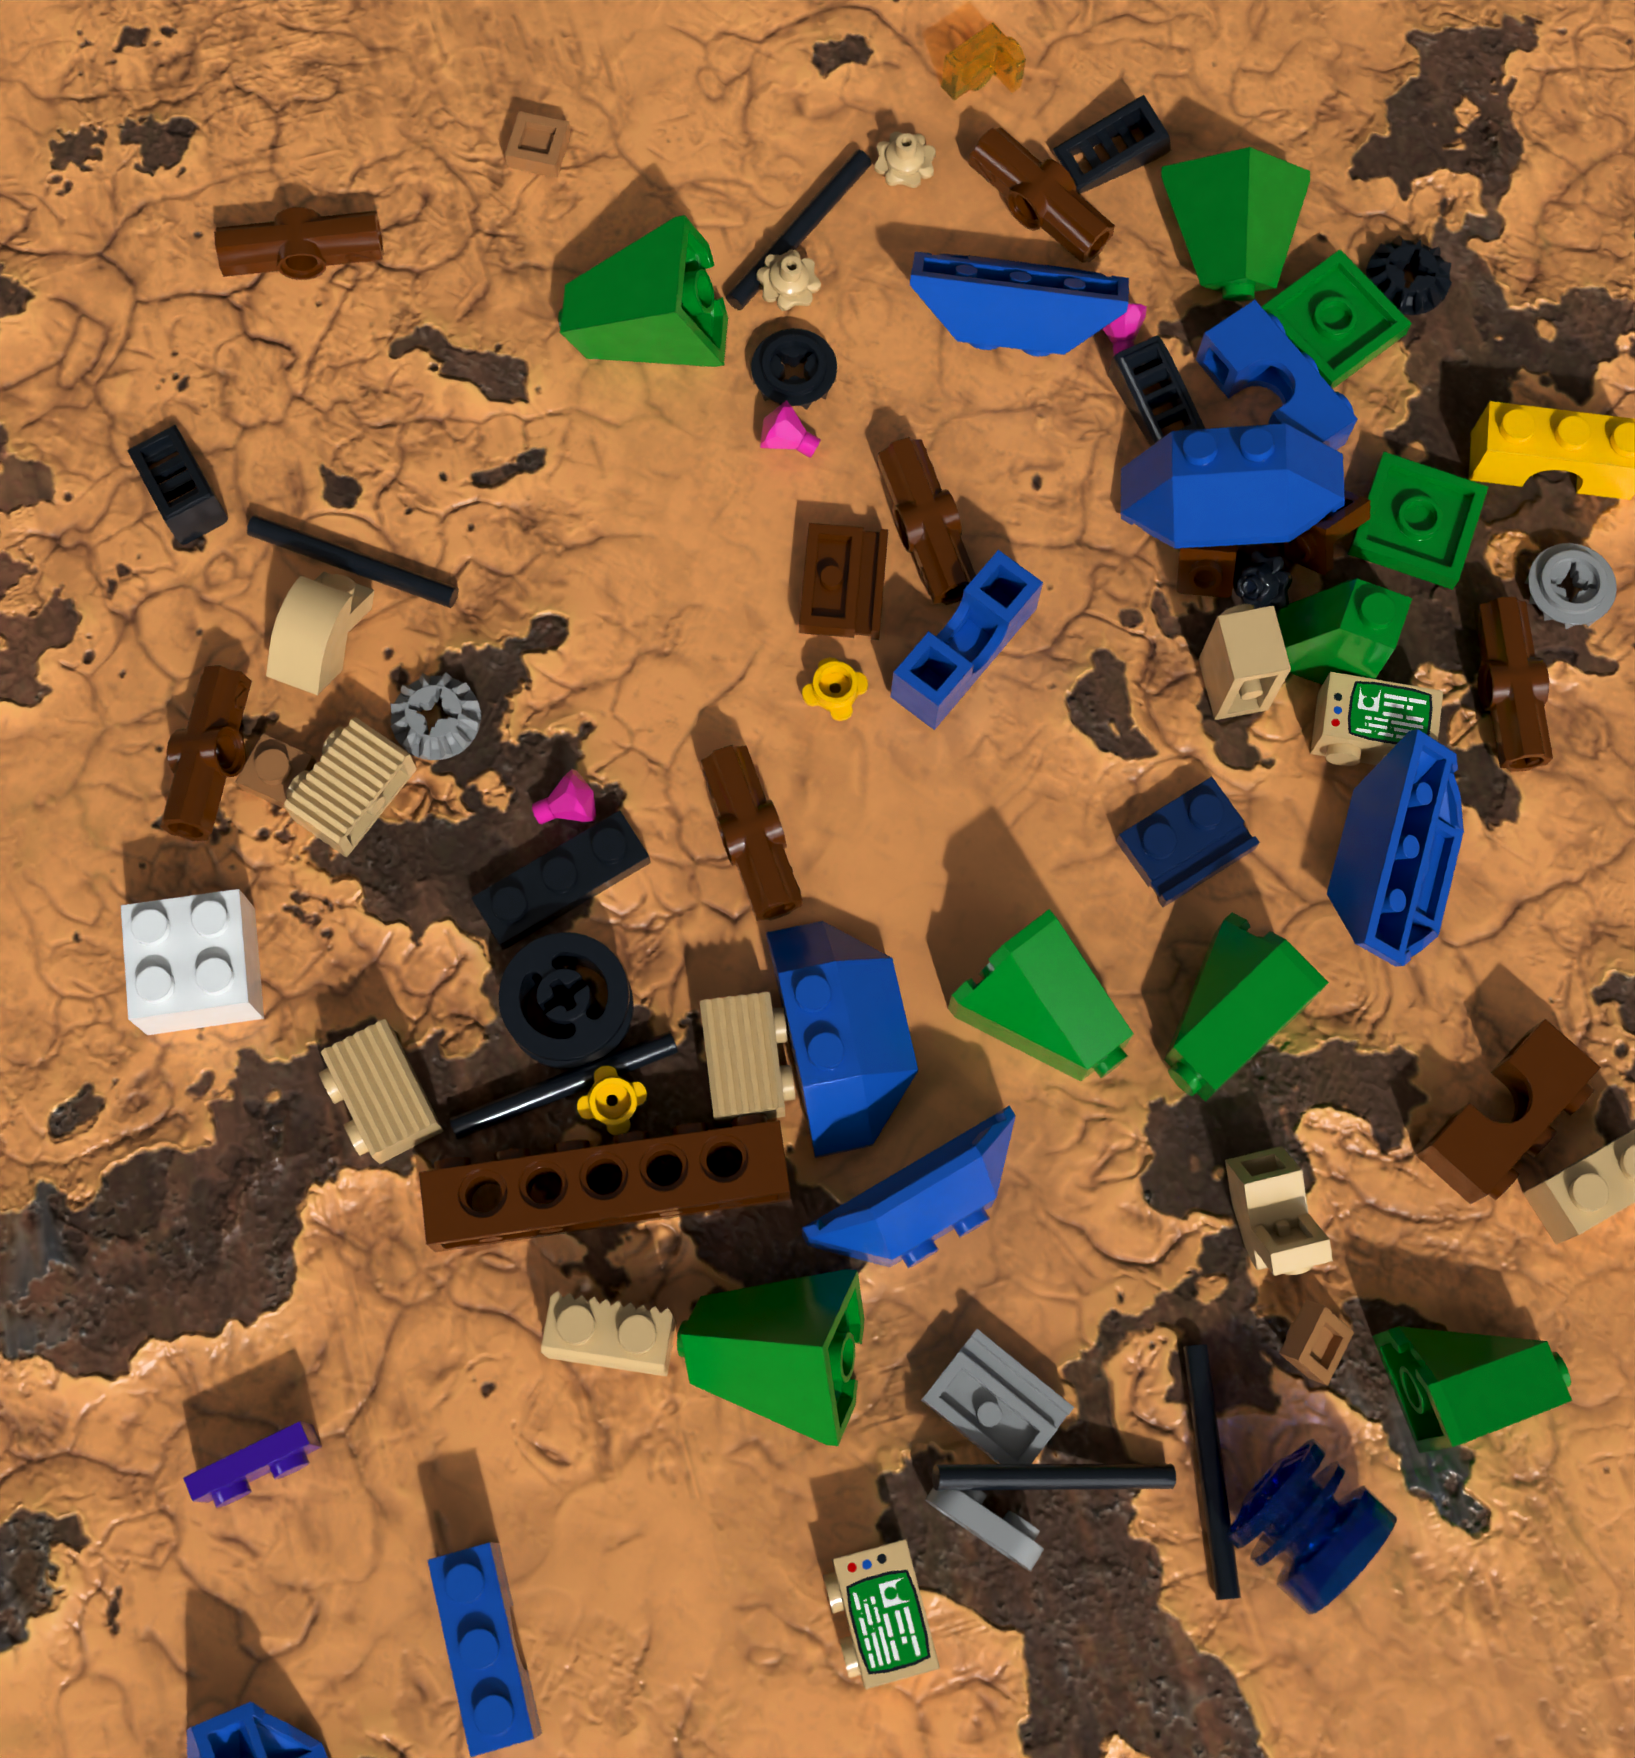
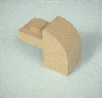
(313, 630)
(1274, 1213)

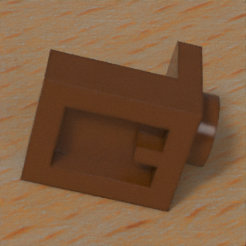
(1315, 546)
(1207, 571)

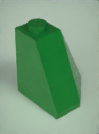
(1237, 217)
(649, 302)
(1343, 630)
(1046, 1003)
(1238, 1005)
(781, 1350)
(1469, 1383)

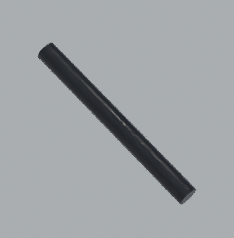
(802, 225)
(352, 561)
(560, 1086)
(1211, 1472)
(1052, 1476)

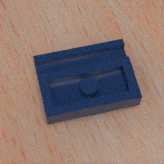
(1187, 841)

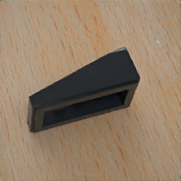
(1121, 122)
(1153, 355)
(191, 513)

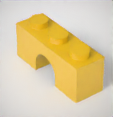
(1524, 440)

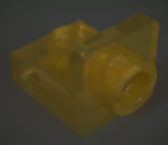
(979, 58)

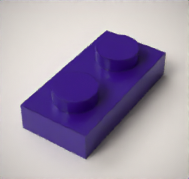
(230, 1477)

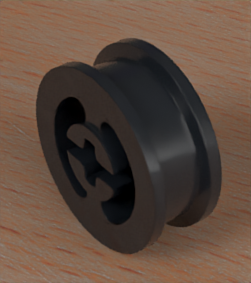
(541, 964)

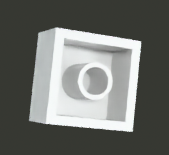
(191, 962)

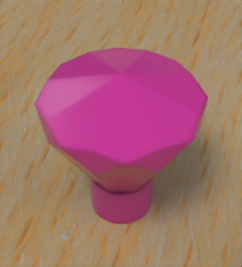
(1125, 329)
(785, 431)
(569, 800)

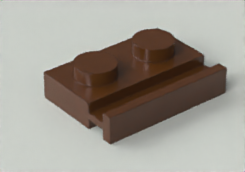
(843, 581)

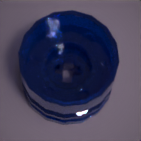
(1322, 1536)

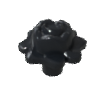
(1263, 581)

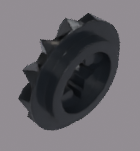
(1432, 273)
(793, 348)

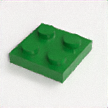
(1338, 318)
(1419, 520)

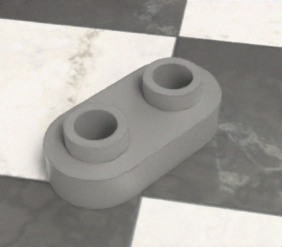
(1009, 1535)

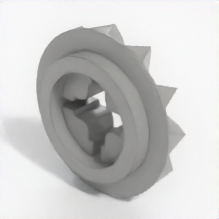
(1588, 572)
(449, 735)

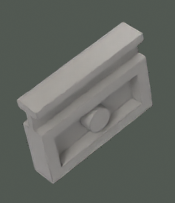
(997, 1402)

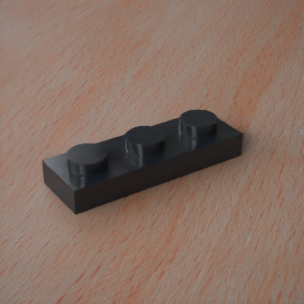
(561, 880)

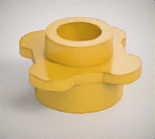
(831, 673)
(609, 1083)

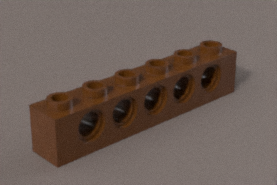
(449, 1188)

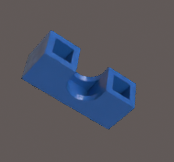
(1255, 351)
(948, 664)
(482, 1649)

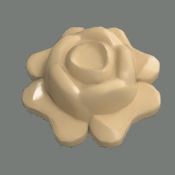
(905, 159)
(788, 280)

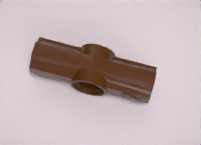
(1041, 194)
(299, 243)
(926, 520)
(1513, 684)
(206, 753)
(751, 832)

